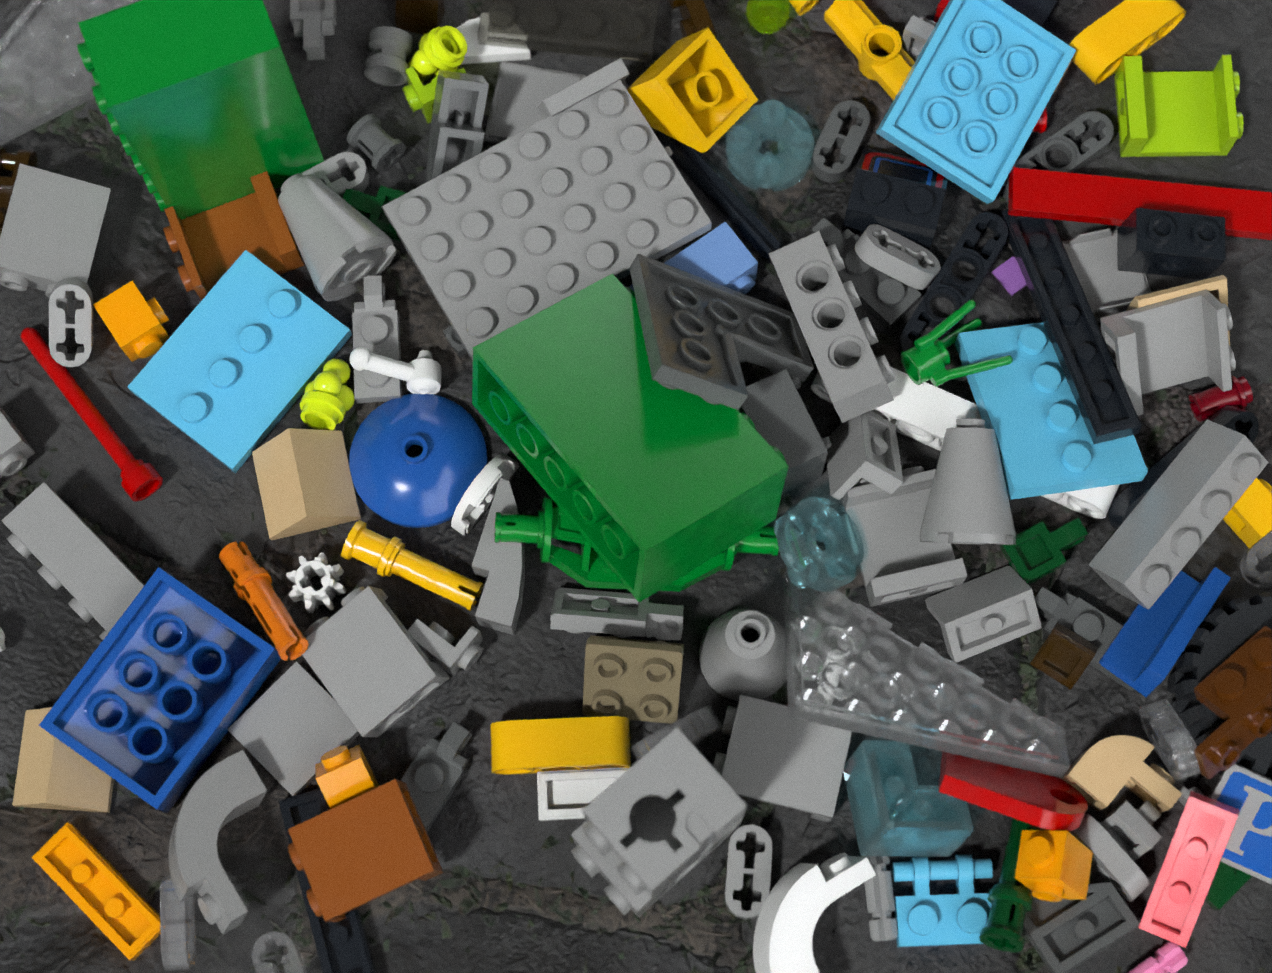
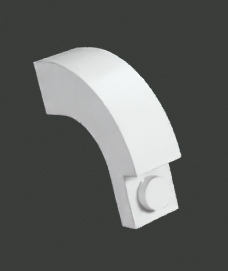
(793, 908)

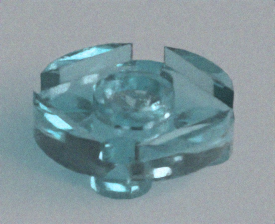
(768, 170)
(802, 556)

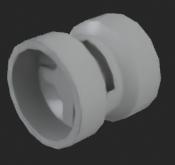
(388, 54)

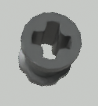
(376, 142)

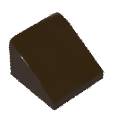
(419, 15)

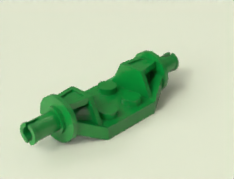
(589, 567)

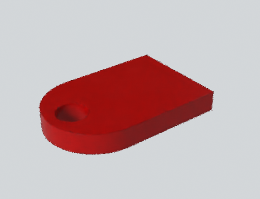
(1013, 792)

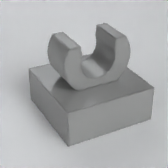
(1133, 828)

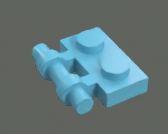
(941, 918)

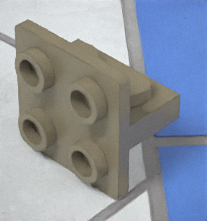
(632, 678)

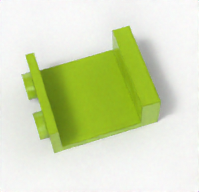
(1177, 110)

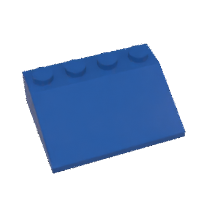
(161, 691)

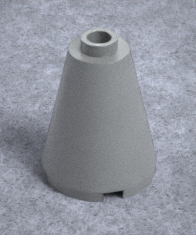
(333, 237)
(969, 490)
(744, 654)

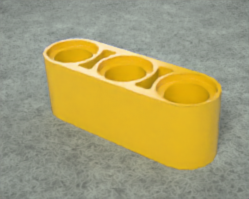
(1123, 32)
(559, 744)

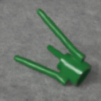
(930, 356)

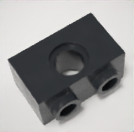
(1171, 243)

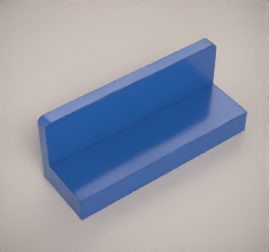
(1157, 636)

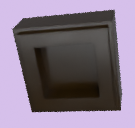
(1064, 655)

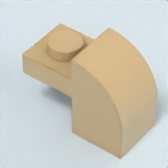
(1118, 763)

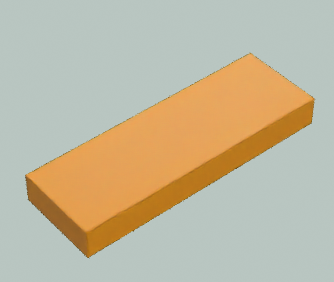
(99, 891)

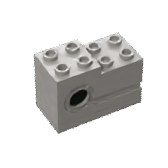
(677, 823)

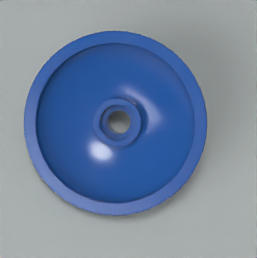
(422, 488)

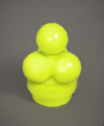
(439, 50)
(326, 396)

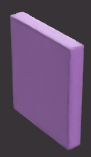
(1010, 276)

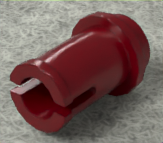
(1214, 399)

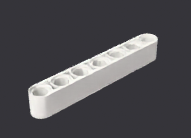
(926, 413)

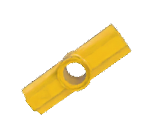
(864, 33)

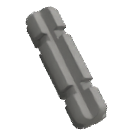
(880, 901)

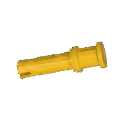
(392, 558)

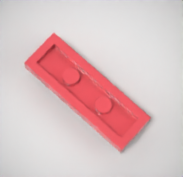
(1188, 868)

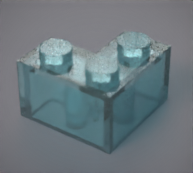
(895, 812)

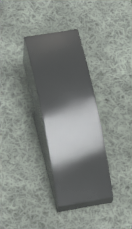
(456, 121)

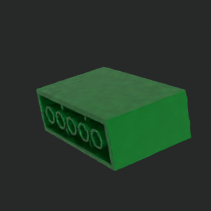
(198, 98)
(632, 464)

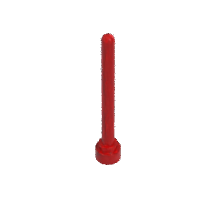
(137, 477)

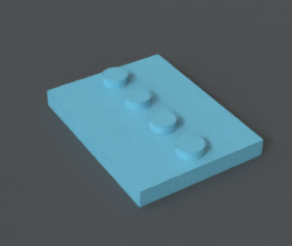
(976, 93)
(240, 361)
(1037, 418)

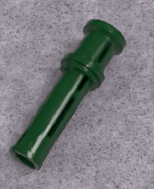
(1008, 899)

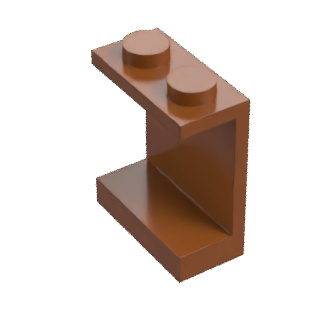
(219, 236)
(363, 850)

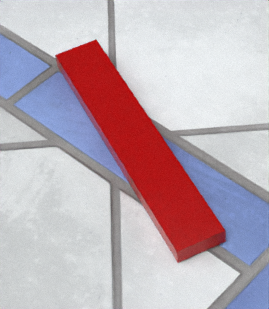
(1113, 199)

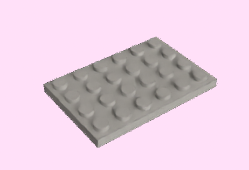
(546, 215)

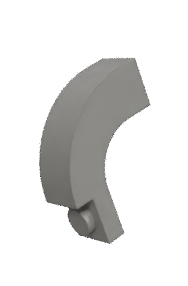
(194, 864)

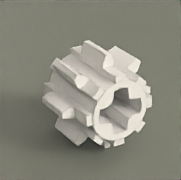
(303, 588)

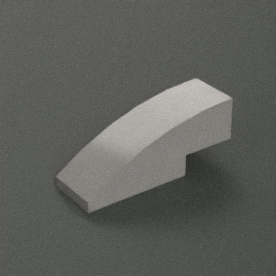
(502, 567)

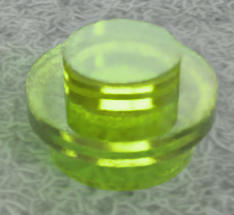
(767, 15)

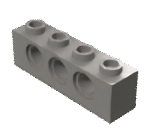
(853, 387)

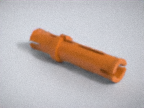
(255, 587)

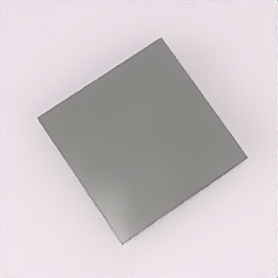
(293, 728)

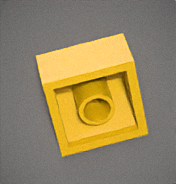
(693, 92)

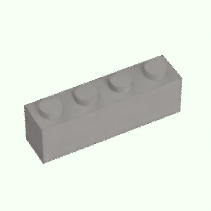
(1178, 513)
(72, 557)

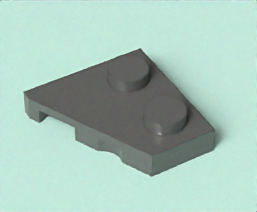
(1077, 930)

